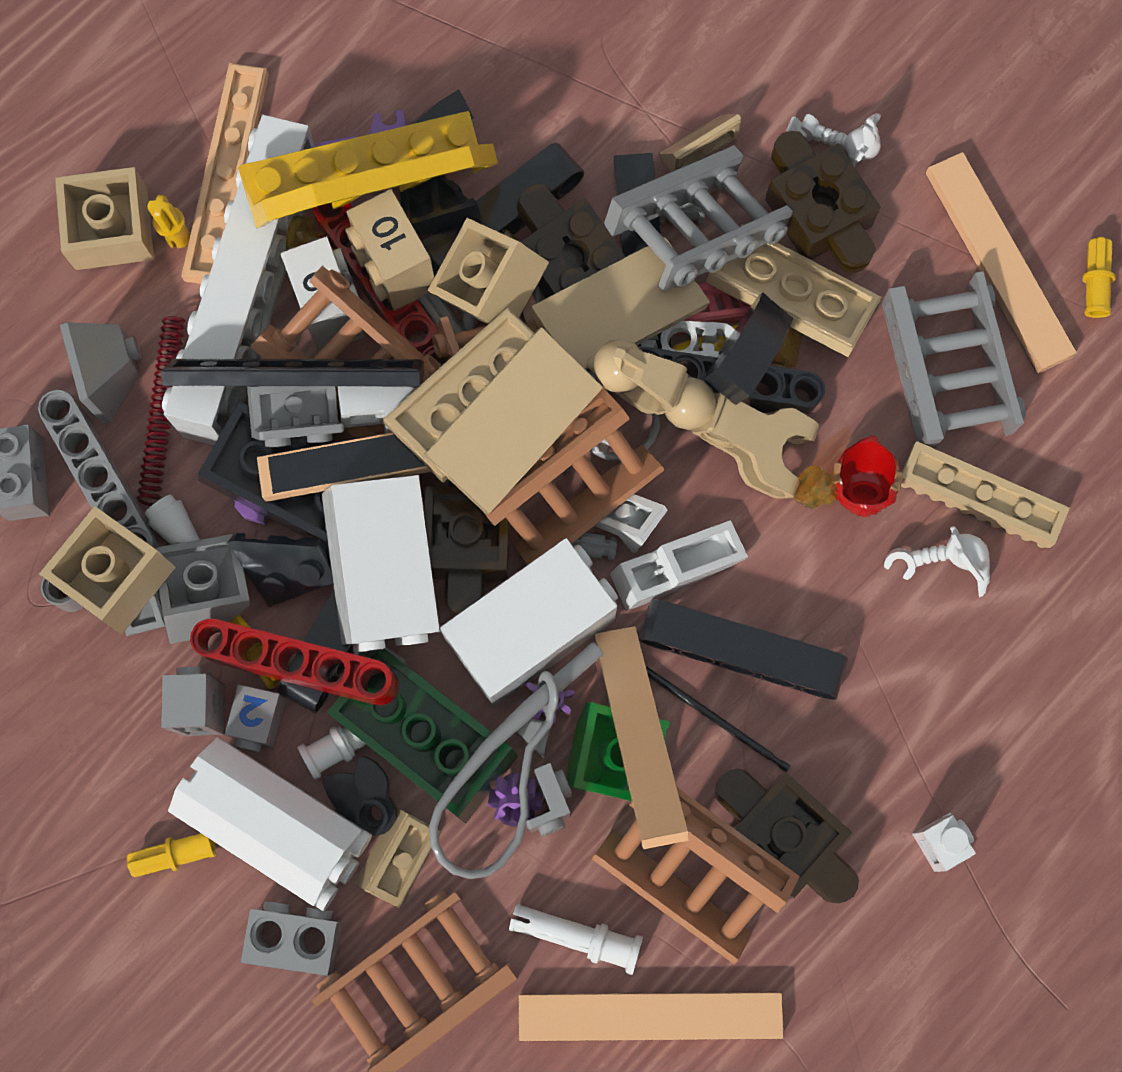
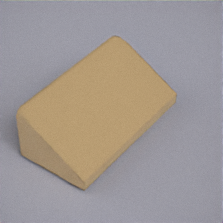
(702, 142)
(396, 859)

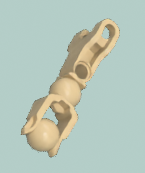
(690, 404)

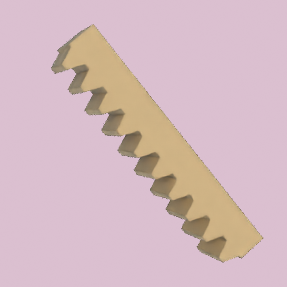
(983, 495)

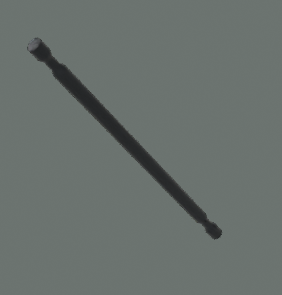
(716, 719)

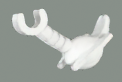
(859, 144)
(962, 550)

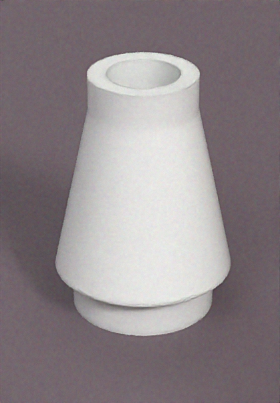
(171, 521)

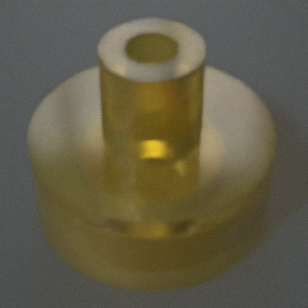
(301, 232)
(815, 488)

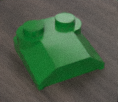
(595, 754)

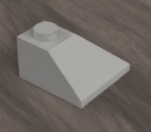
(101, 365)
(202, 586)

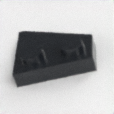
(437, 205)
(283, 566)

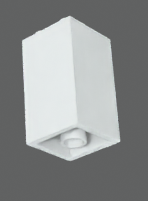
(380, 562)
(531, 621)

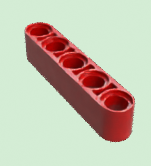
(279, 649)

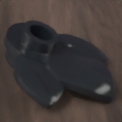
(358, 792)

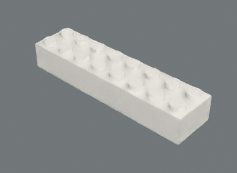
(236, 293)

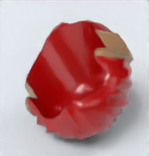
(867, 477)

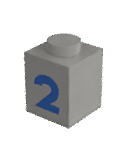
(255, 718)

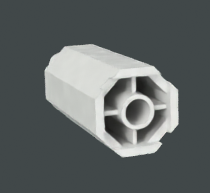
(269, 823)

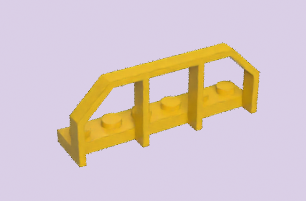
(362, 166)

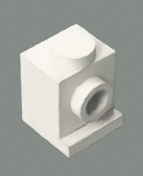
(945, 842)

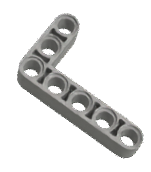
(85, 468)

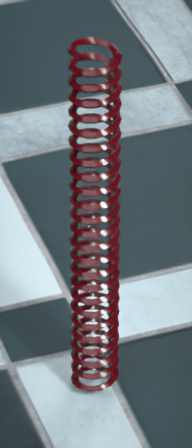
(172, 349)

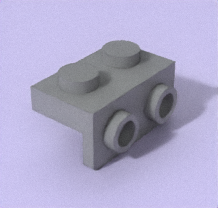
(293, 412)
(555, 791)

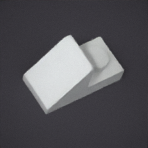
(633, 521)

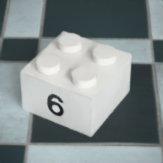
(301, 266)

